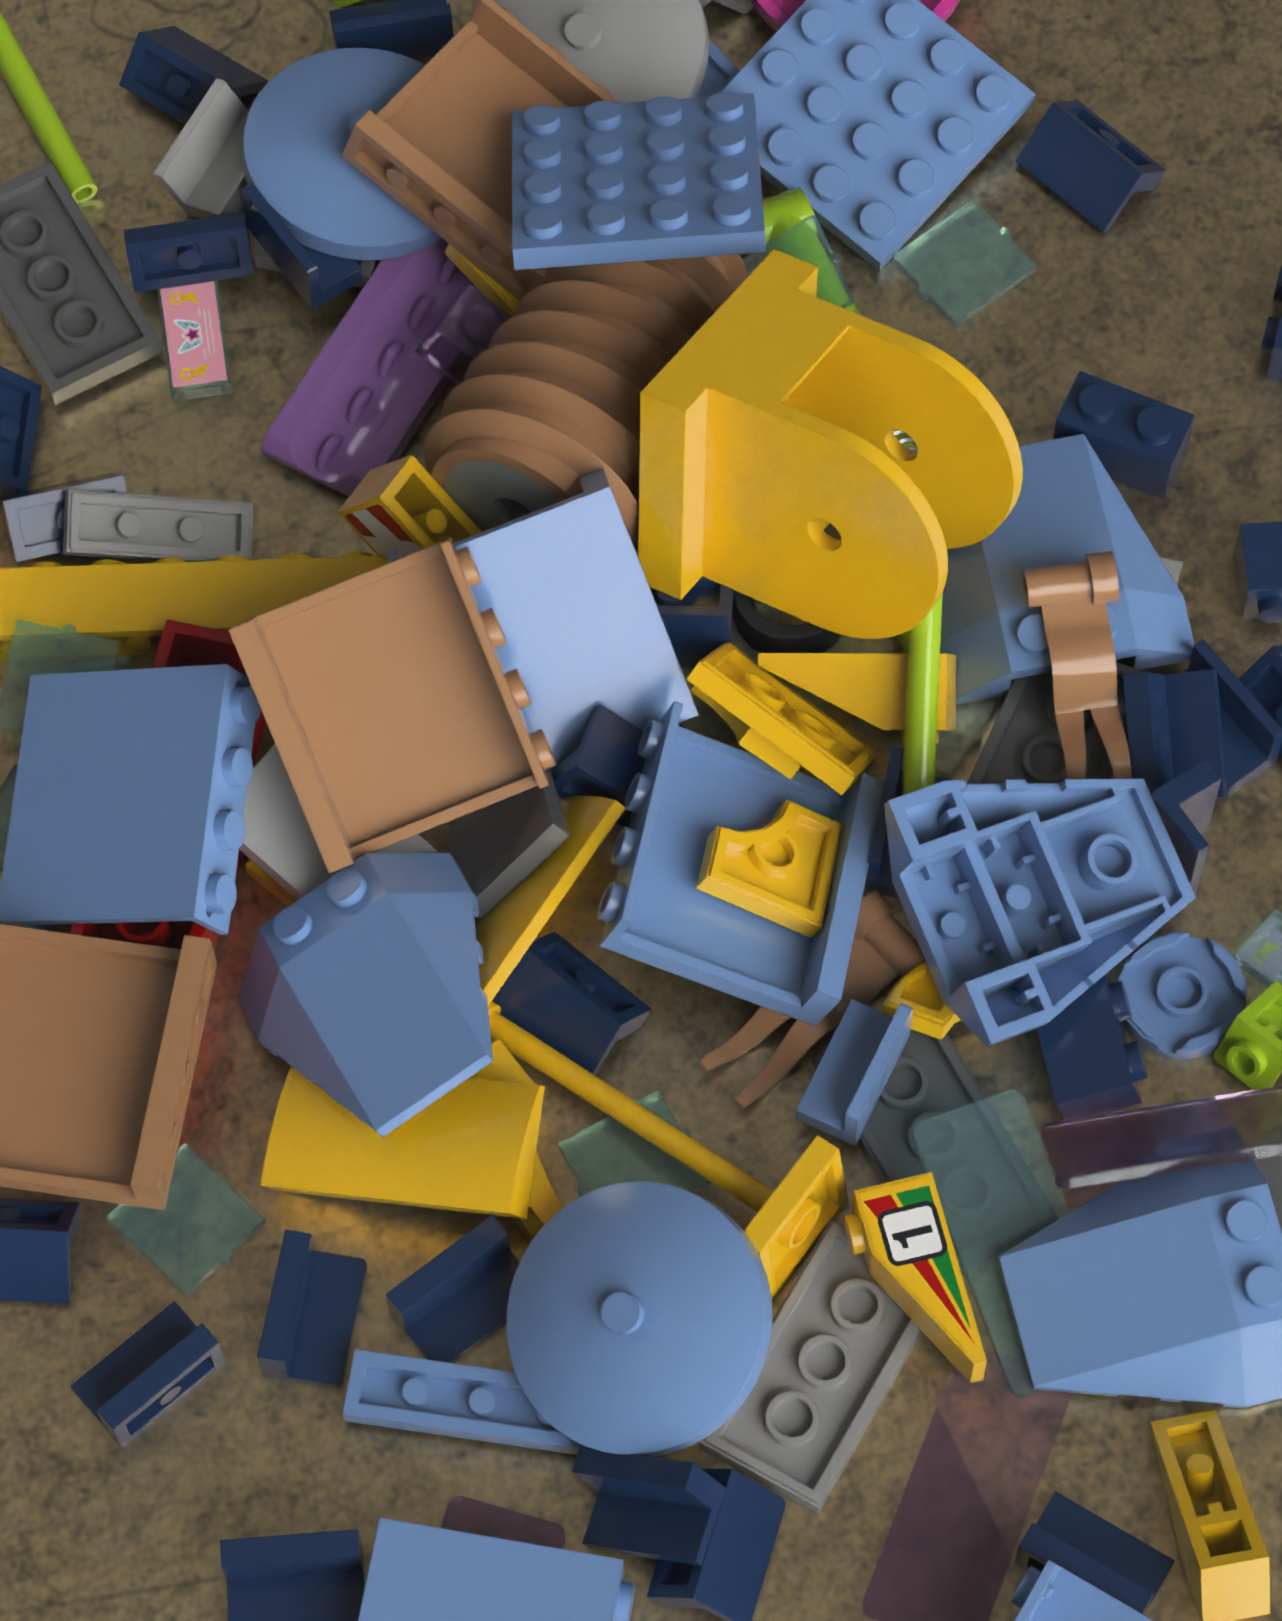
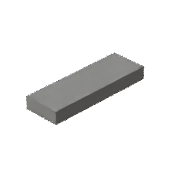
(155, 527)

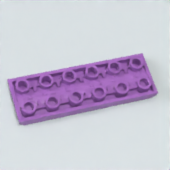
(368, 381)

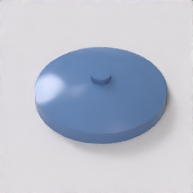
(297, 148)
(639, 1319)

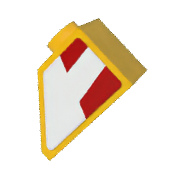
(404, 510)

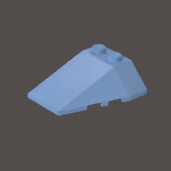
(1061, 515)
(1030, 890)
(375, 986)
(1156, 1291)

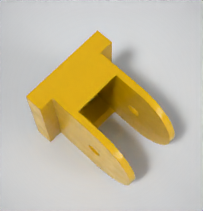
(789, 425)

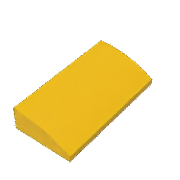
(522, 914)
(455, 1155)

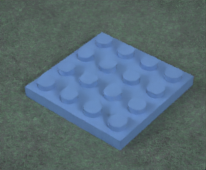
(875, 115)
(636, 181)

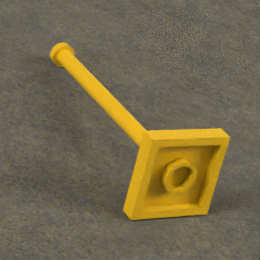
(787, 1218)

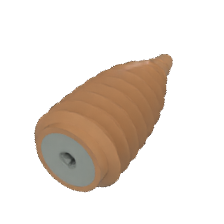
(566, 385)

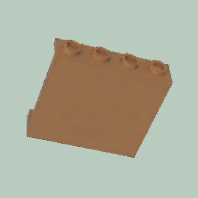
(449, 136)
(392, 702)
(97, 1061)

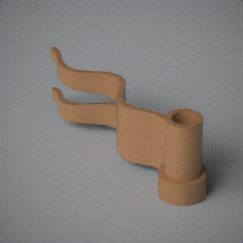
(1081, 655)
(877, 956)

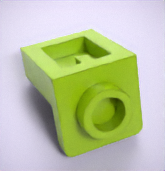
(1254, 1041)

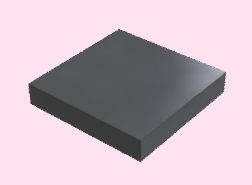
(507, 842)

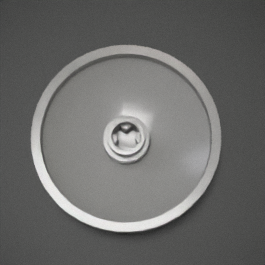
(625, 45)

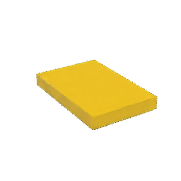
(782, 716)

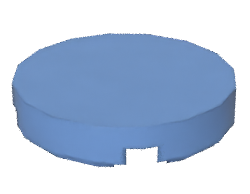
(1182, 994)

